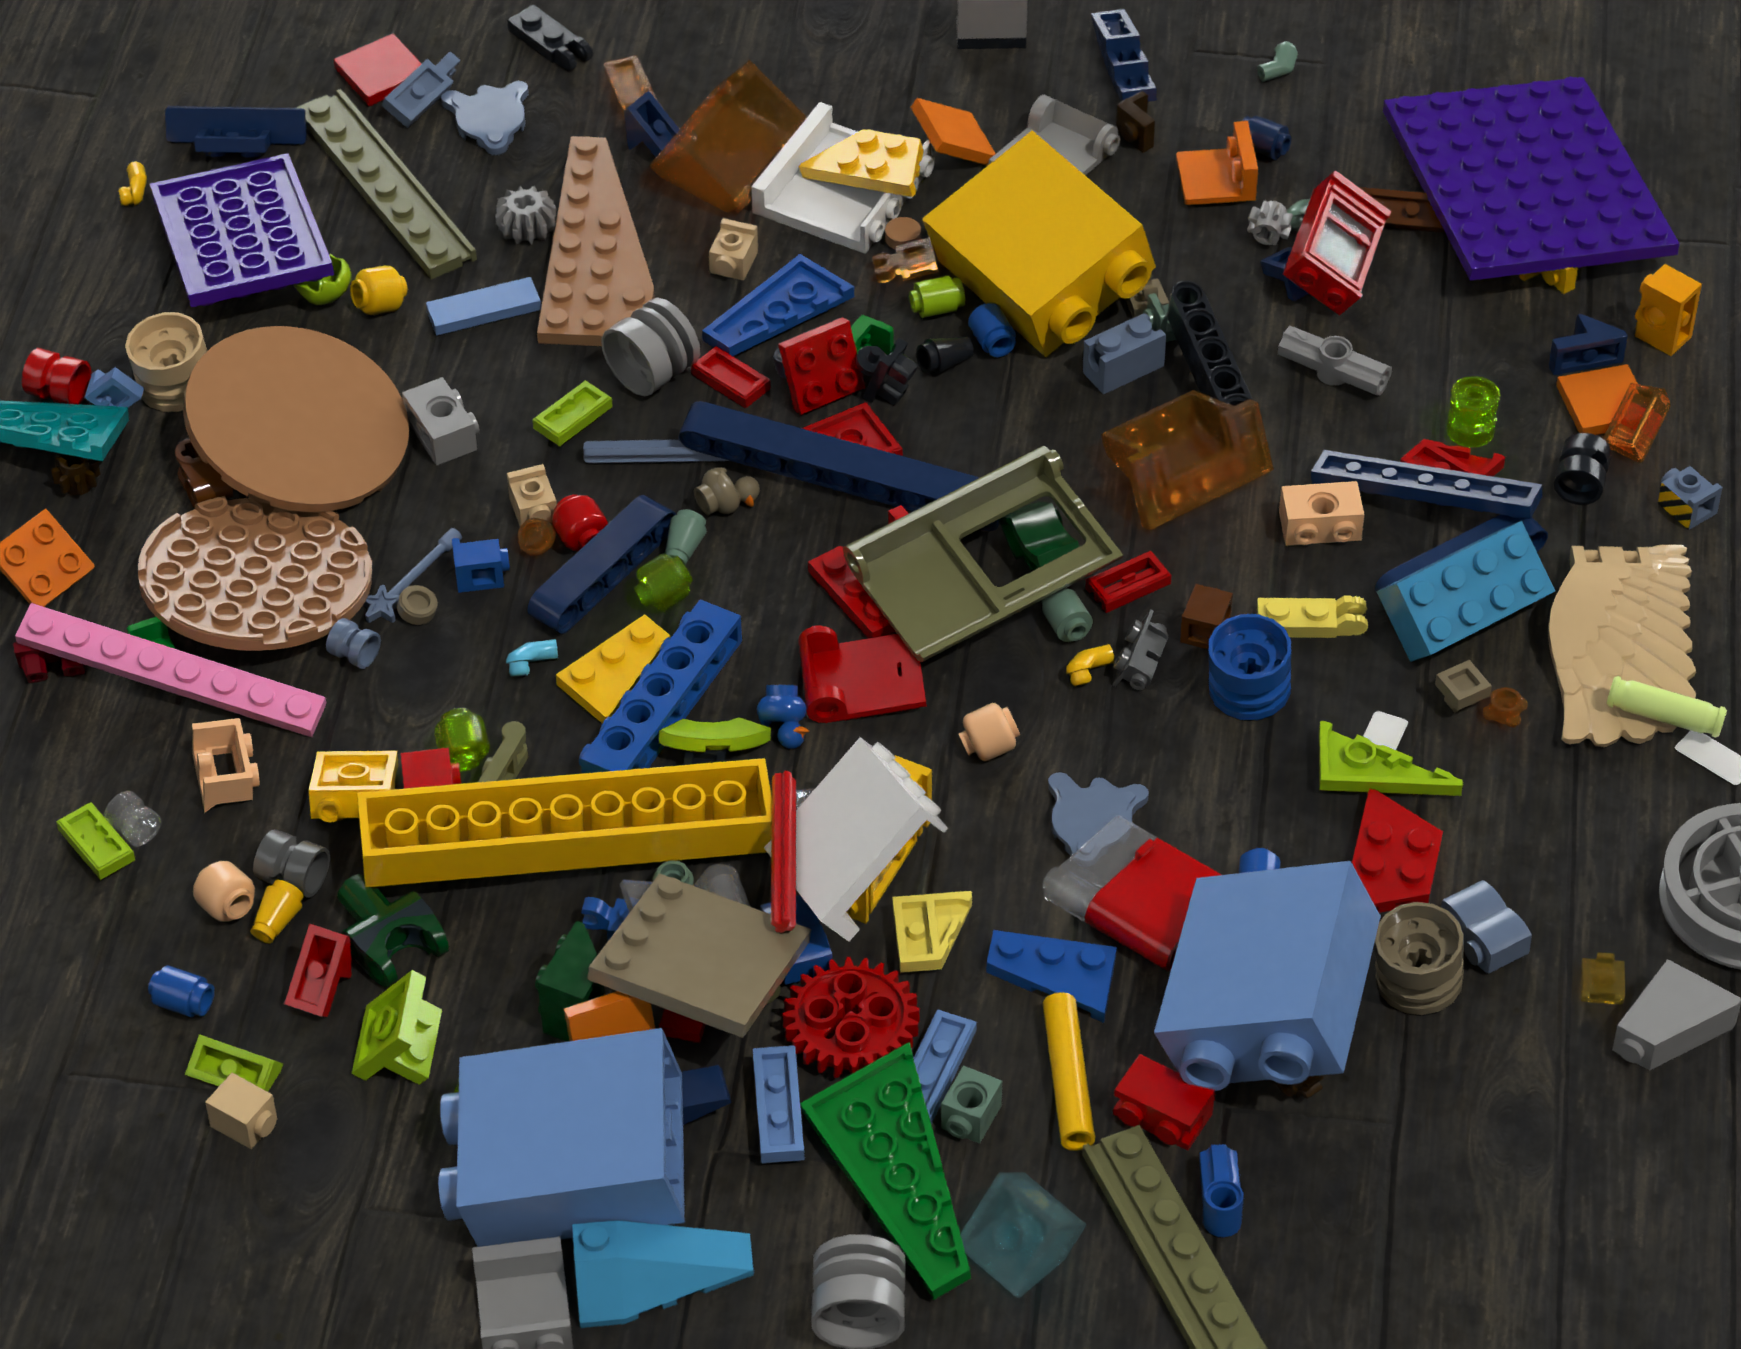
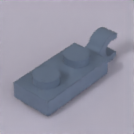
(421, 89)

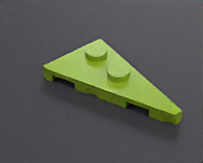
(1362, 765)

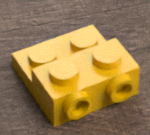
(342, 775)

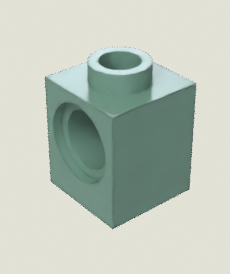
(976, 1091)

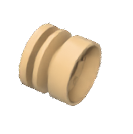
(163, 356)

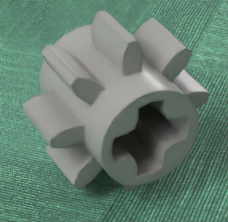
(1269, 222)

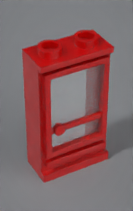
(1336, 242)

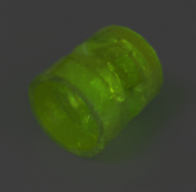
(1473, 411)

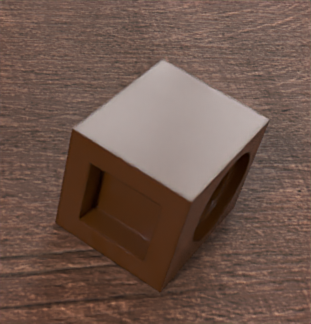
(1203, 613)

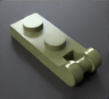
(509, 756)

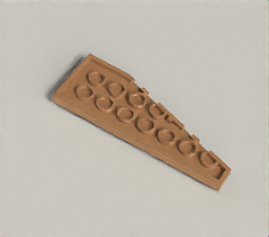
(595, 255)

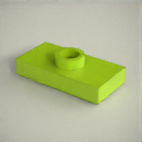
(572, 413)
(95, 840)

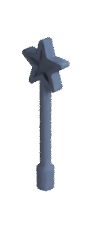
(384, 603)

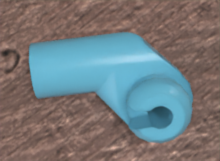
(530, 652)

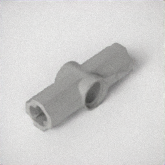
(1334, 360)

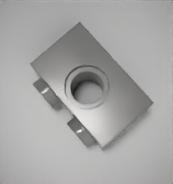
(440, 420)

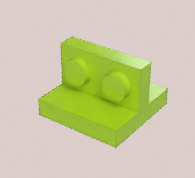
(398, 1032)

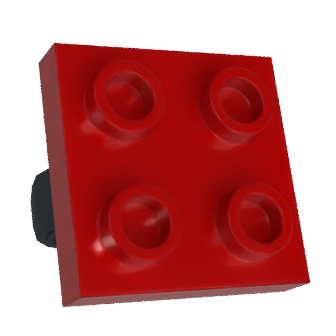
(819, 365)

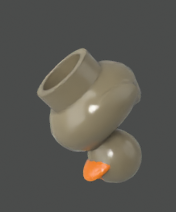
(720, 493)

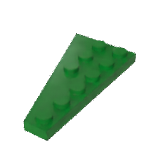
(887, 1149)

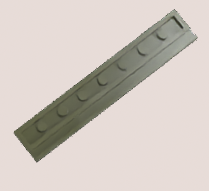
(387, 185)
(1169, 1243)

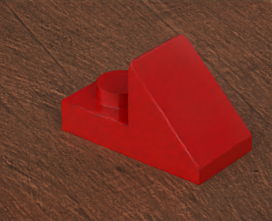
(318, 970)

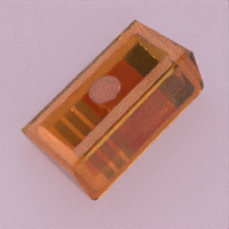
(1637, 421)

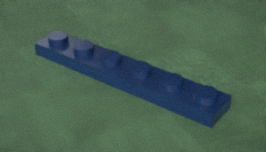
(1429, 484)

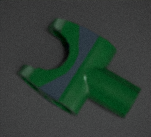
(387, 928)

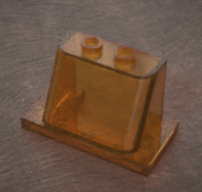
(1188, 453)

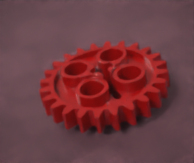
(850, 1015)

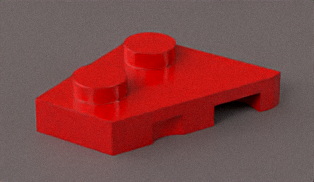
(1455, 458)

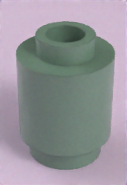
(1067, 615)

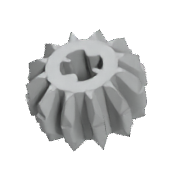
(525, 214)

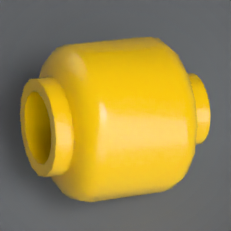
(378, 290)

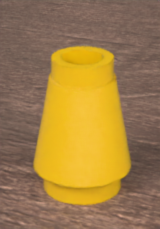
(276, 910)

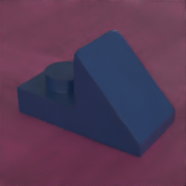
(648, 123)
(1590, 347)

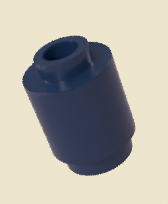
(1268, 137)

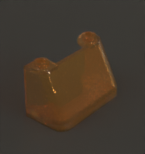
(729, 139)

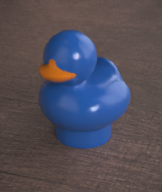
(784, 707)

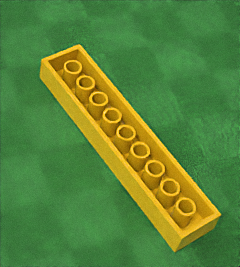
(564, 822)

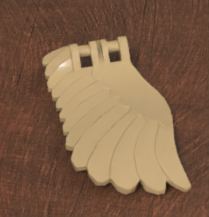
(1624, 620)

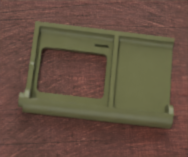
(932, 583)

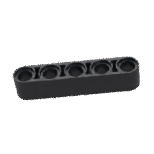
(1205, 345)

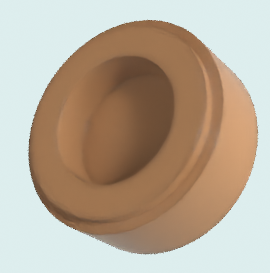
(902, 231)

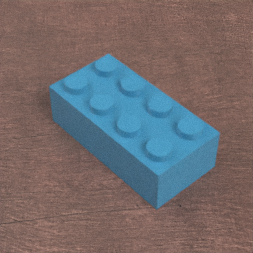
(1465, 591)

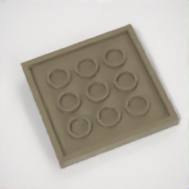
(698, 955)

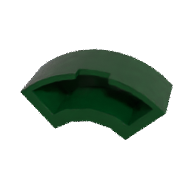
(1037, 534)

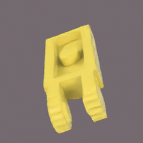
(1317, 615)

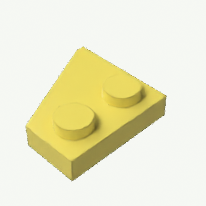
(928, 927)

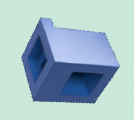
(479, 564)

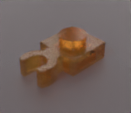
(911, 261)

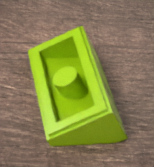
(215, 1061)

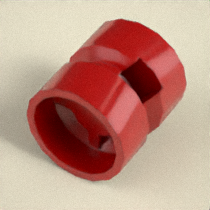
(57, 378)

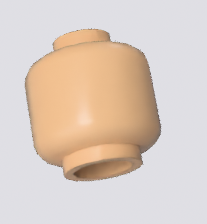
(989, 732)
(224, 891)

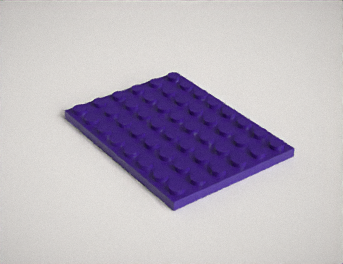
(1529, 178)

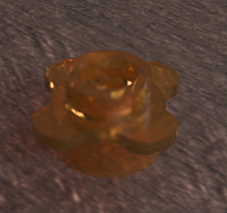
(1505, 706)

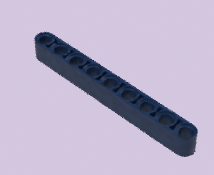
(818, 458)

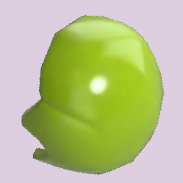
(328, 288)

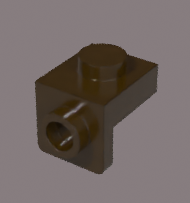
(1135, 123)

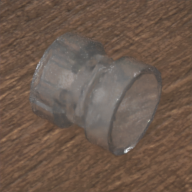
(132, 818)

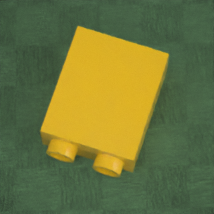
(1041, 243)

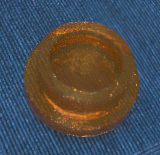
(536, 536)

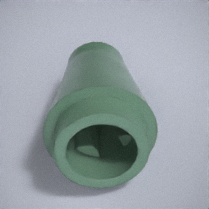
(685, 534)

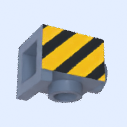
(1689, 496)

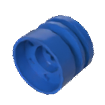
(1249, 667)

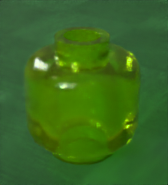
(663, 582)
(465, 737)

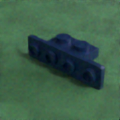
(235, 128)

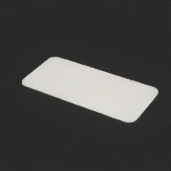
(1385, 729)
(1712, 756)

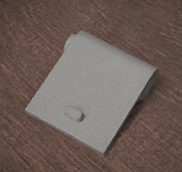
(1072, 133)

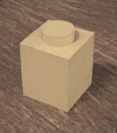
(241, 1111)

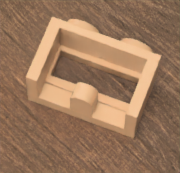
(223, 738)

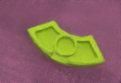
(698, 736)

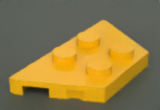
(869, 162)

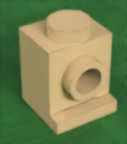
(733, 249)
(531, 494)

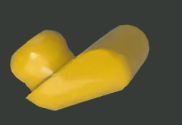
(137, 179)
(1086, 660)

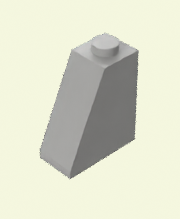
(1674, 1017)

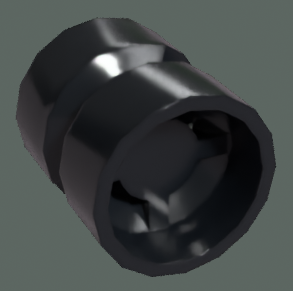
(1582, 468)

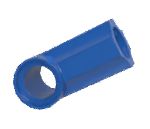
(1221, 1191)

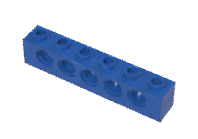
(665, 690)

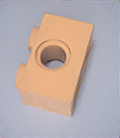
(1321, 513)

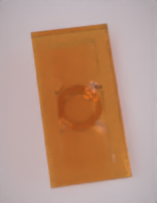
(627, 80)

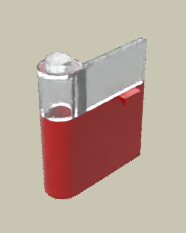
(1129, 888)

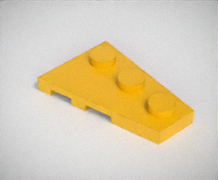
(612, 668)

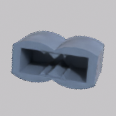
(1490, 929)

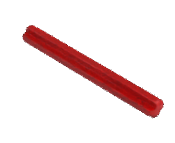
(783, 852)

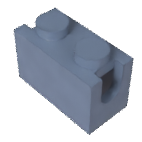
(1123, 353)

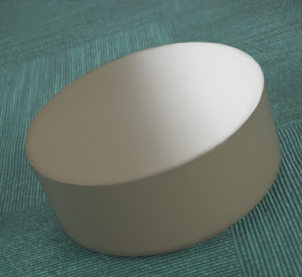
(417, 605)

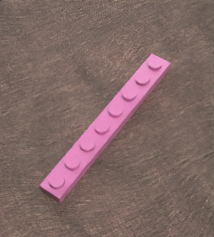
(171, 670)

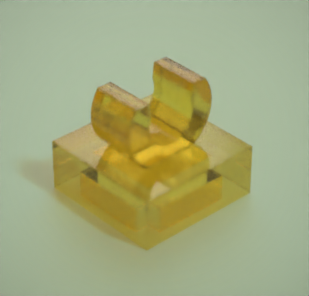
(1602, 979)

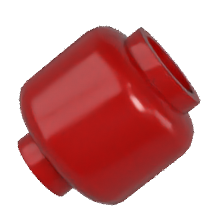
(577, 520)

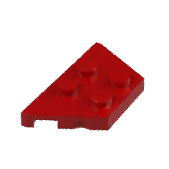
(1395, 853)

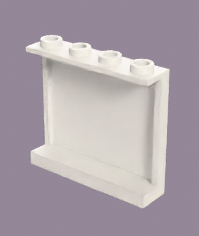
(822, 208)
(854, 830)

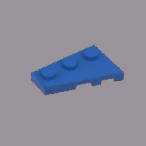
(1055, 967)

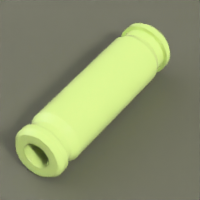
(1666, 706)

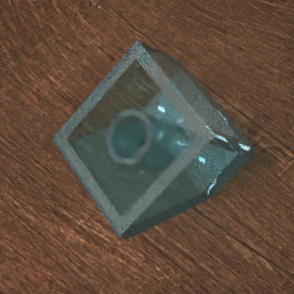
(1020, 1232)

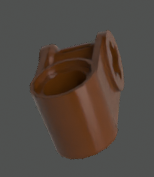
(198, 478)

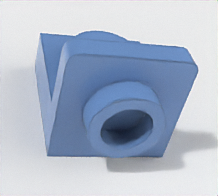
(113, 389)

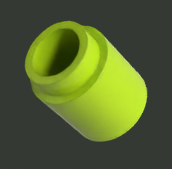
(937, 296)

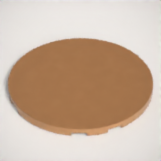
(296, 418)
(253, 574)

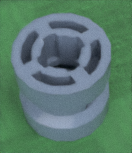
(351, 642)

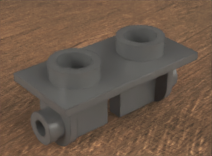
(1143, 639)

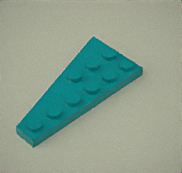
(62, 428)

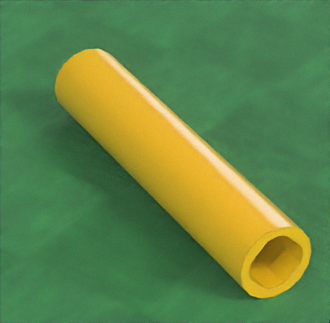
(1068, 1071)

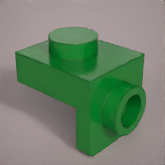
(872, 332)

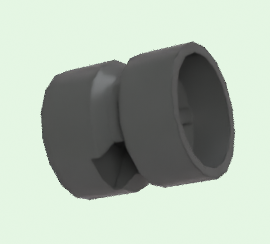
(299, 864)

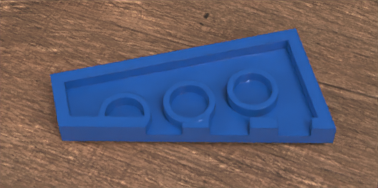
(778, 304)

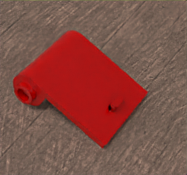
(857, 676)

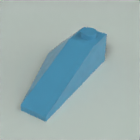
(645, 1265)

